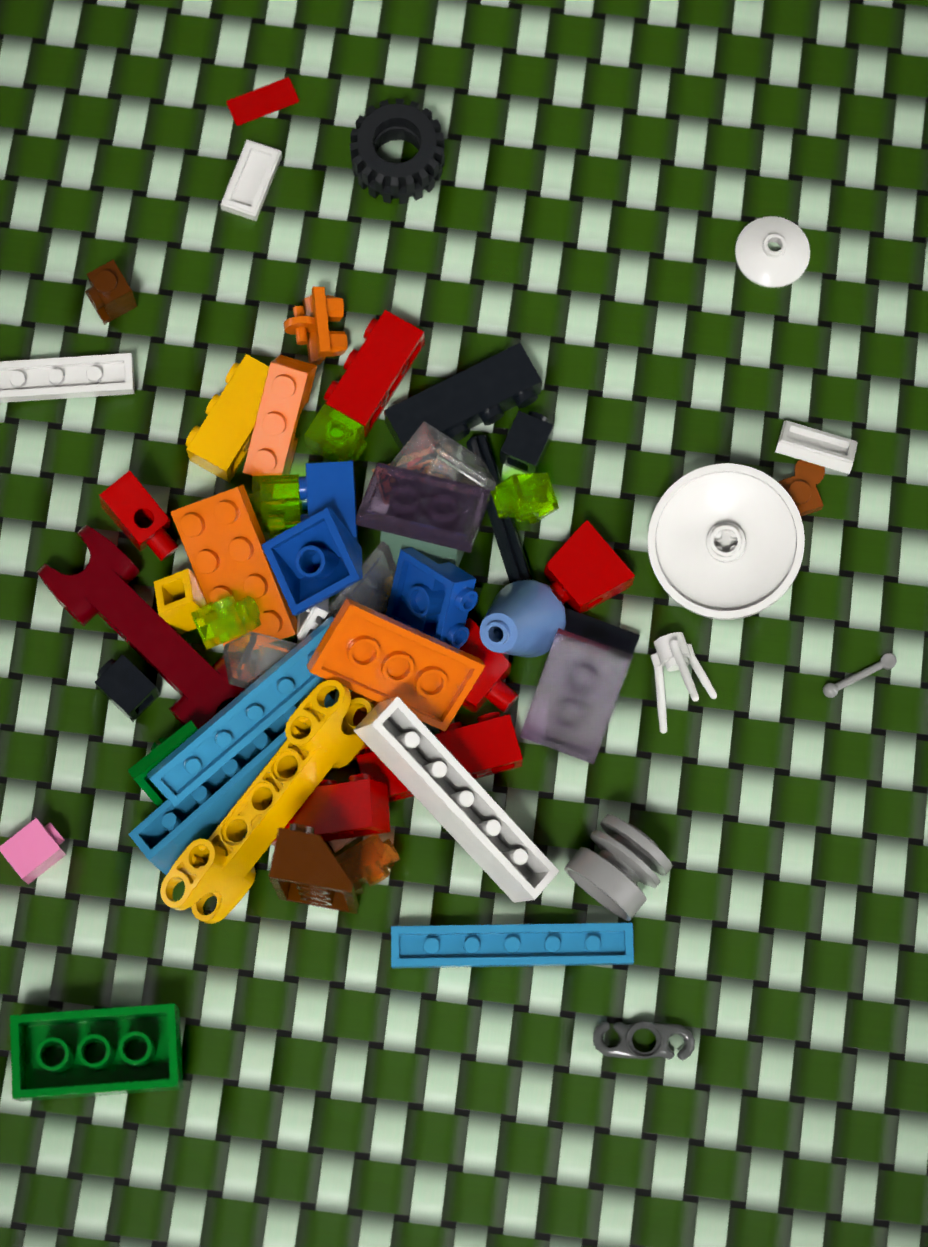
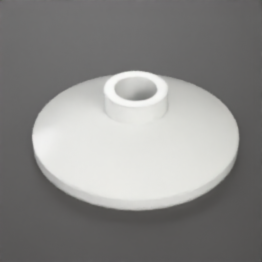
(770, 267)

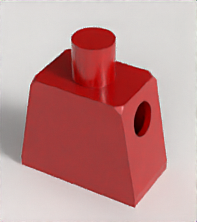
(127, 503)
(587, 570)
(490, 682)

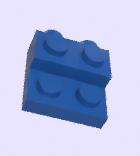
(432, 597)

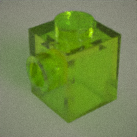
(335, 436)

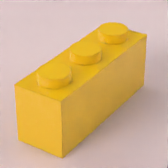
(230, 420)

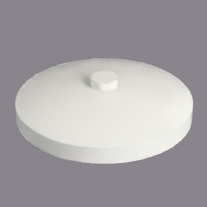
(726, 541)

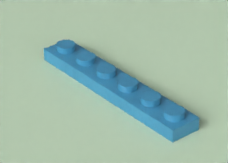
(239, 722)
(512, 945)

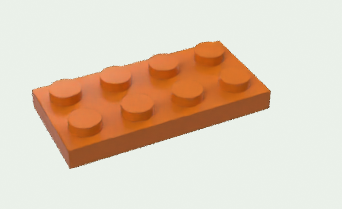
(229, 560)
(392, 660)

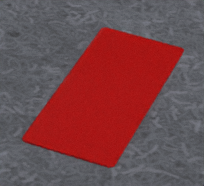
(262, 101)

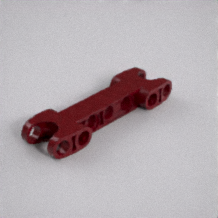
(105, 591)

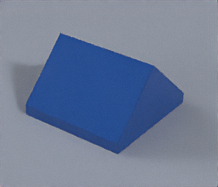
(314, 560)

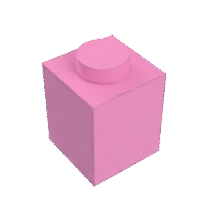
(33, 850)

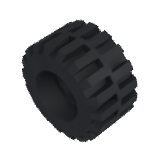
(397, 123)

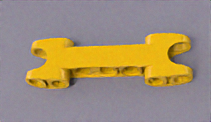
(226, 861)

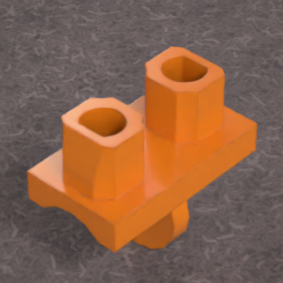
(312, 327)

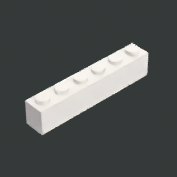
(456, 800)

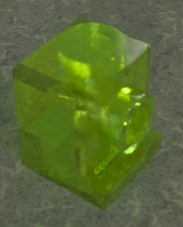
(525, 497)
(226, 620)

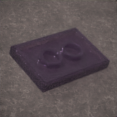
(423, 507)
(576, 695)

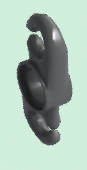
(661, 1032)

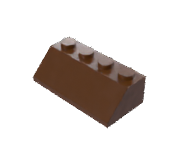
(308, 872)

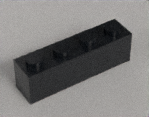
(468, 397)

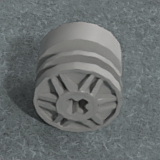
(624, 860)

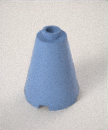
(523, 620)

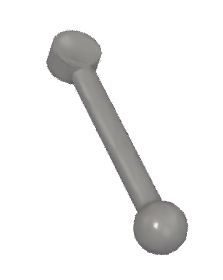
(886, 662)

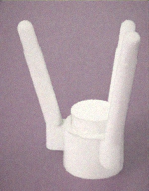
(676, 655)

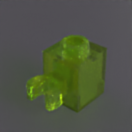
(276, 502)

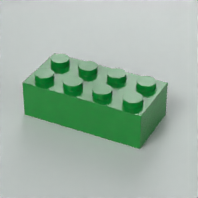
(96, 1052)

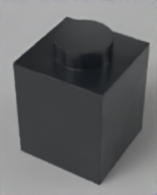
(527, 442)
(126, 687)

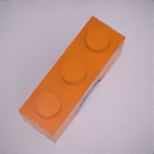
(281, 404)

